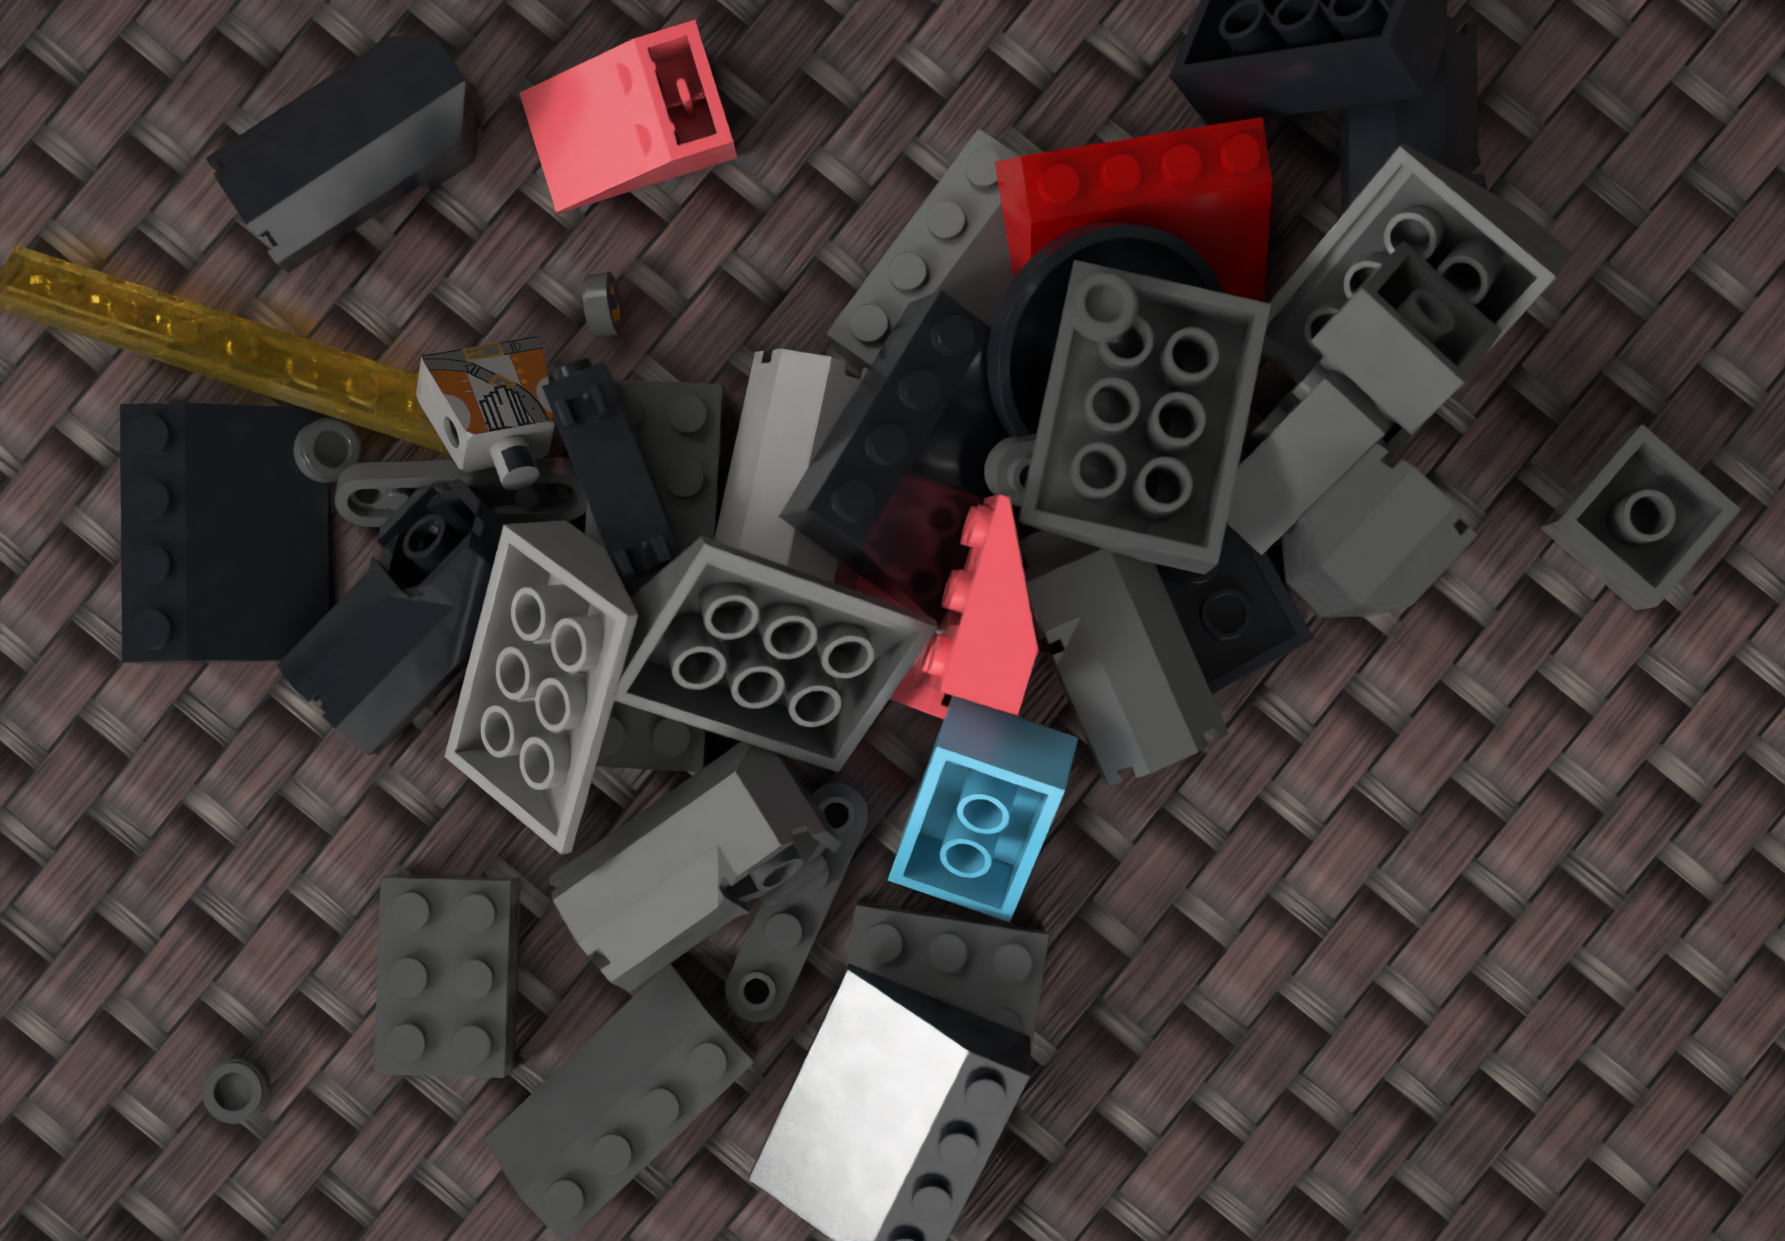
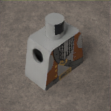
(490, 407)

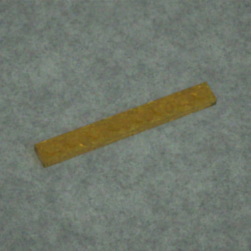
(215, 345)

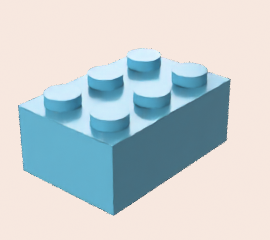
(983, 808)

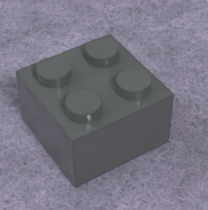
(1406, 338)
(1640, 518)

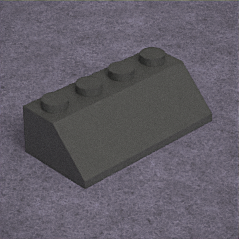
(618, 1102)

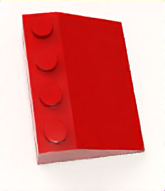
(1193, 183)

